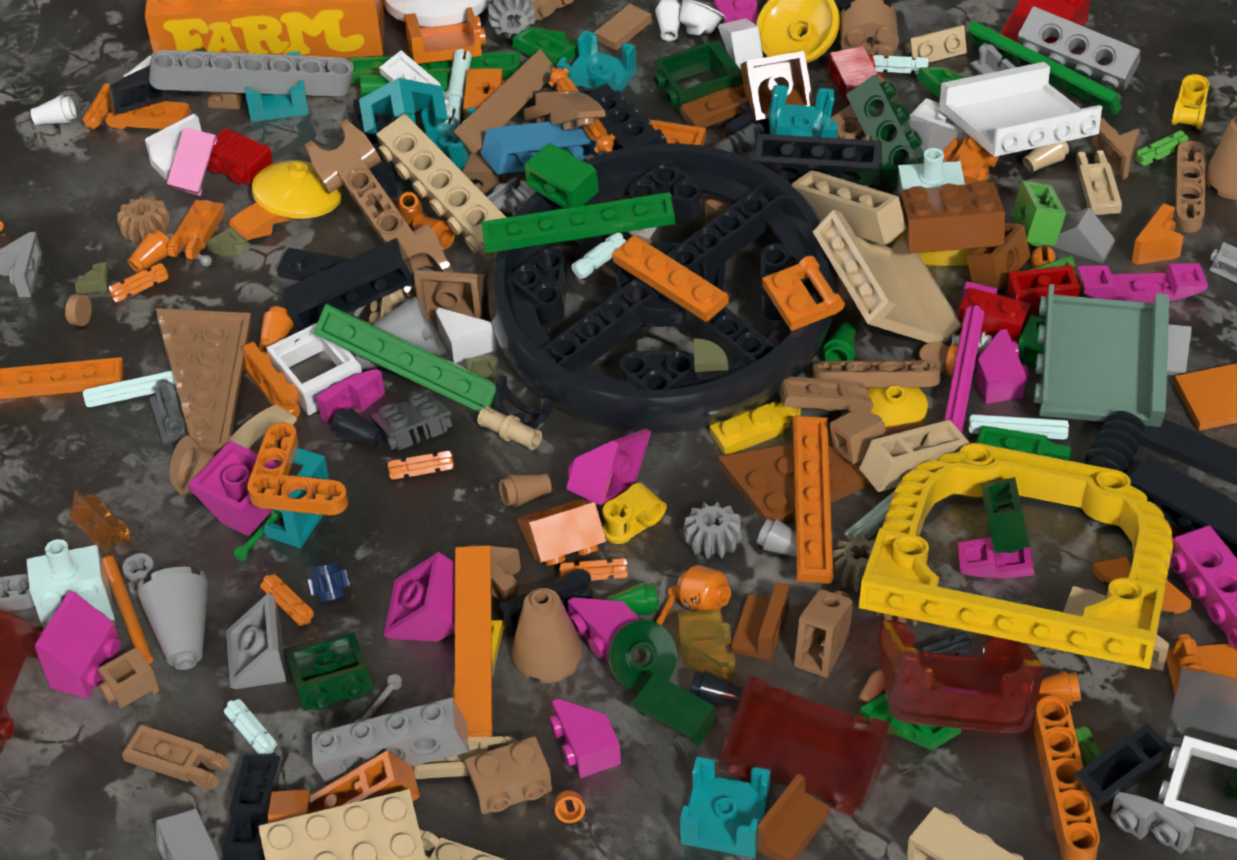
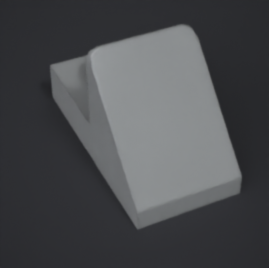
(21, 263)

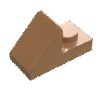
(1117, 148)
(504, 564)

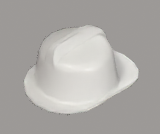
(699, 17)

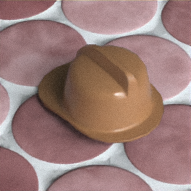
(186, 463)

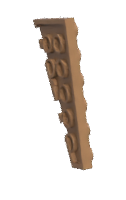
(206, 369)

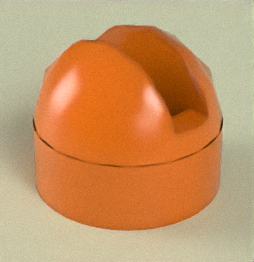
(1039, 253)
(561, 806)

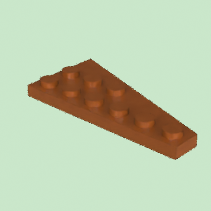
(767, 477)

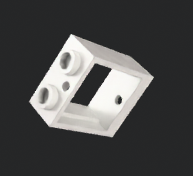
(288, 353)
(1170, 790)

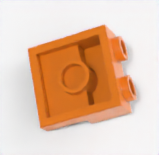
(973, 159)

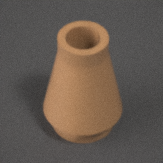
(523, 488)

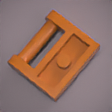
(794, 299)

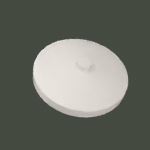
(435, 12)

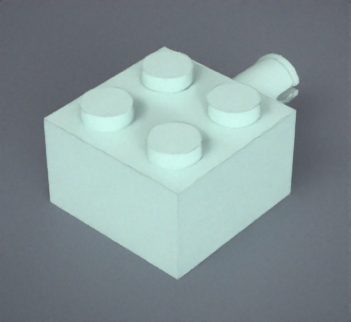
(931, 173)
(65, 571)

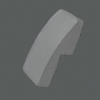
(1143, 815)

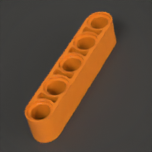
(1059, 767)

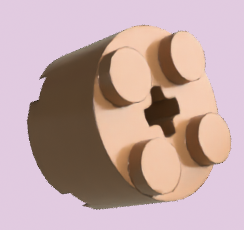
(869, 25)

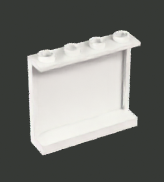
(1016, 110)

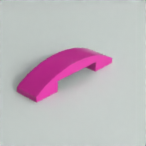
(1178, 281)

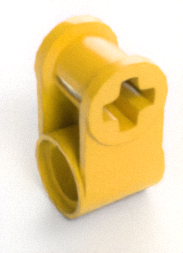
(1192, 99)
(631, 513)

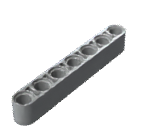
(258, 71)

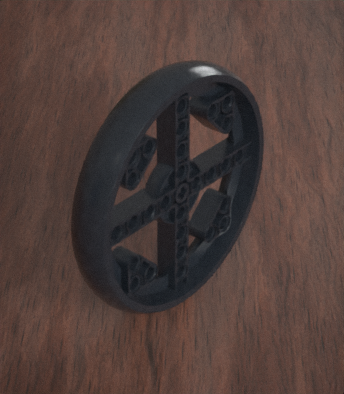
(661, 387)

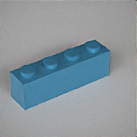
(512, 146)

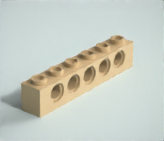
(439, 180)

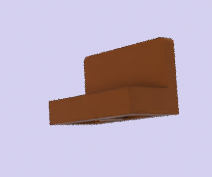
(762, 623)
(791, 822)

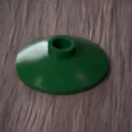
(657, 649)

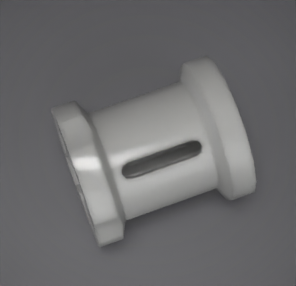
(137, 568)

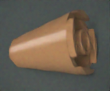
(1222, 168)
(545, 638)

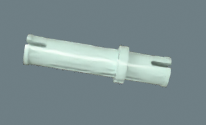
(457, 84)

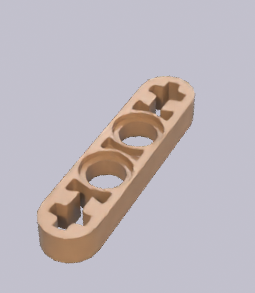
(1192, 186)
(880, 373)

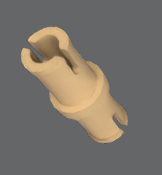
(509, 428)

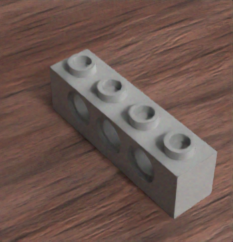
(1070, 35)
(411, 734)

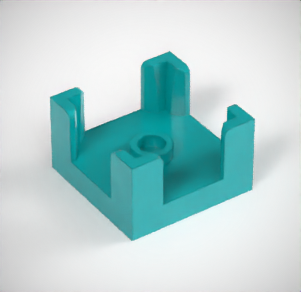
(596, 69)
(402, 98)
(277, 106)
(800, 119)
(445, 138)
(298, 524)
(724, 811)

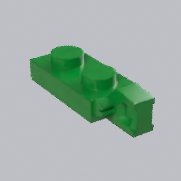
(1022, 442)

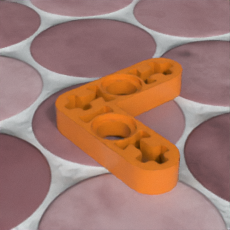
(282, 484)

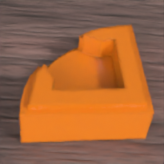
(1112, 569)
(1174, 600)

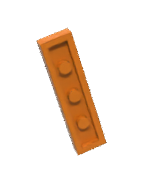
(670, 278)

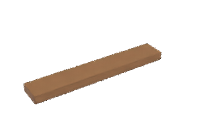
(505, 100)

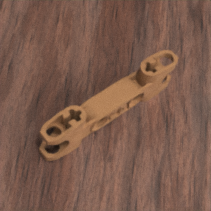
(350, 167)

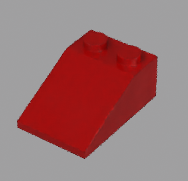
(1071, 10)

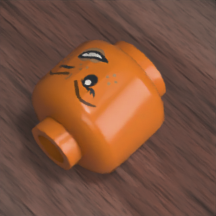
(703, 589)

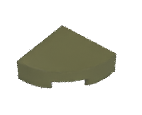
(228, 243)
(94, 280)
(709, 356)
(483, 366)

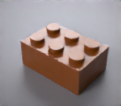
(952, 217)

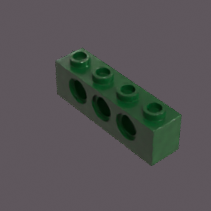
(866, 102)

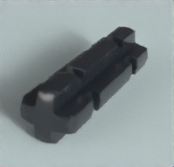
(958, 644)

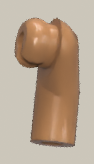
(872, 688)

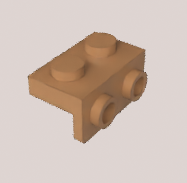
(509, 775)

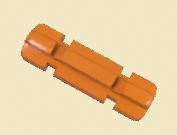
(98, 108)
(138, 282)
(420, 465)
(598, 569)
(287, 600)

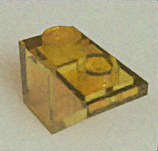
(704, 642)

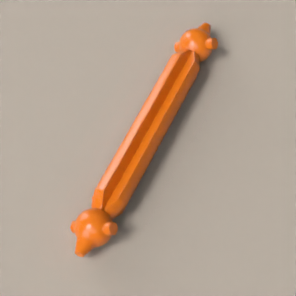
(596, 132)

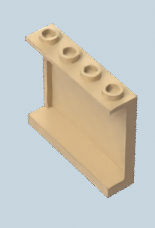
(888, 283)

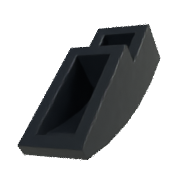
(1124, 764)

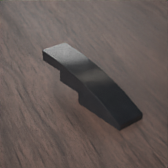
(137, 92)
(250, 806)

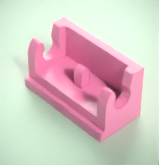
(191, 161)

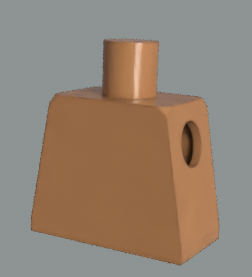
(825, 615)

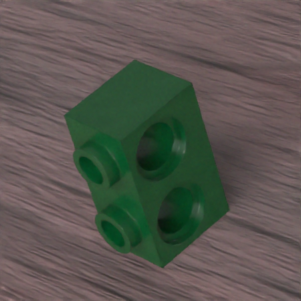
(1005, 516)

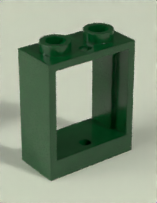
(692, 62)

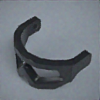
(503, 392)

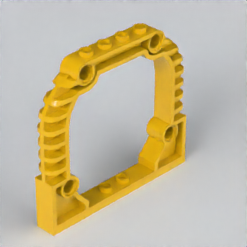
(1112, 630)

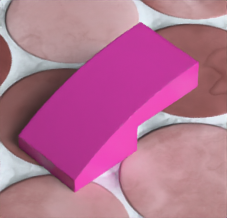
(354, 391)
(979, 560)

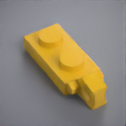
(753, 427)

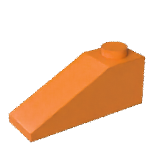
(373, 779)

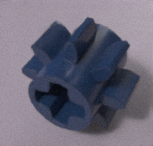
(328, 582)

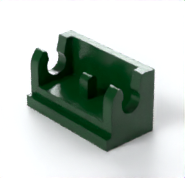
(676, 708)

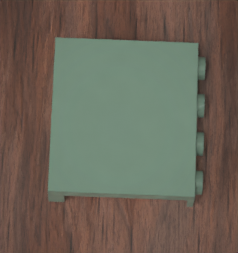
(1102, 358)

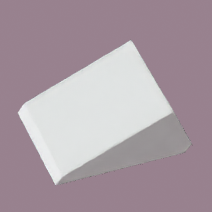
(741, 40)
(465, 335)

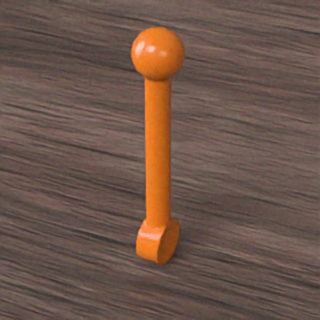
(672, 596)

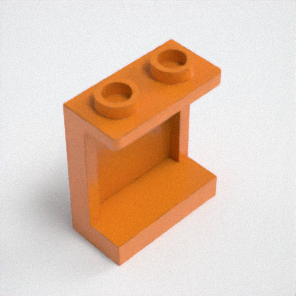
(441, 42)

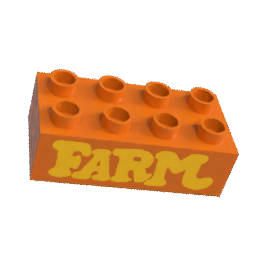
(268, 26)

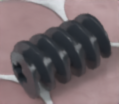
(1117, 442)

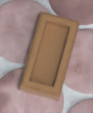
(623, 27)

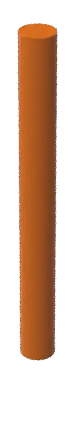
(126, 608)

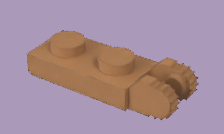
(824, 394)
(174, 757)

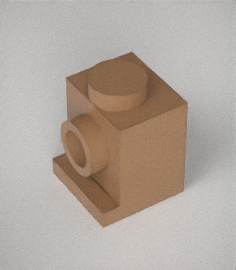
(127, 679)

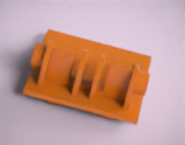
(1211, 658)

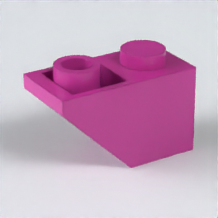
(1000, 370)
(599, 621)
(586, 736)

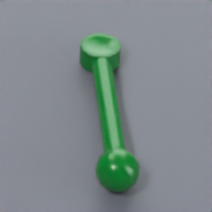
(241, 552)

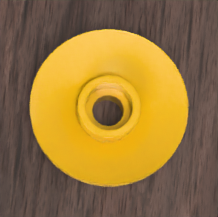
(898, 404)

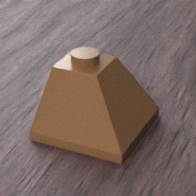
(451, 291)

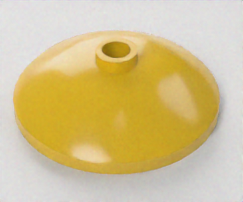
(784, 21)
(293, 190)

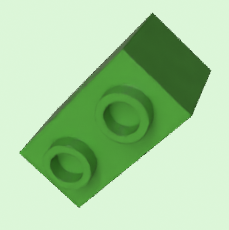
(1039, 212)

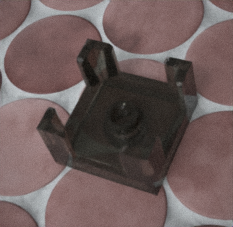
(1204, 708)

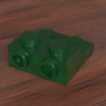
(329, 672)

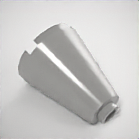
(408, 323)
(177, 613)

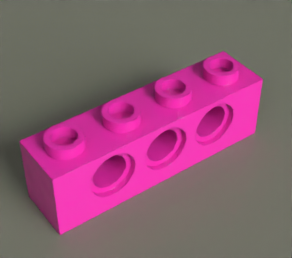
(1210, 575)

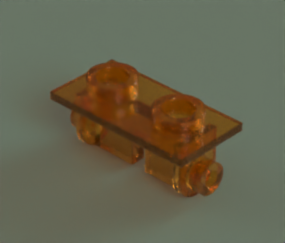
(97, 522)

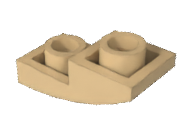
(254, 430)

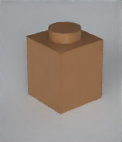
(854, 433)

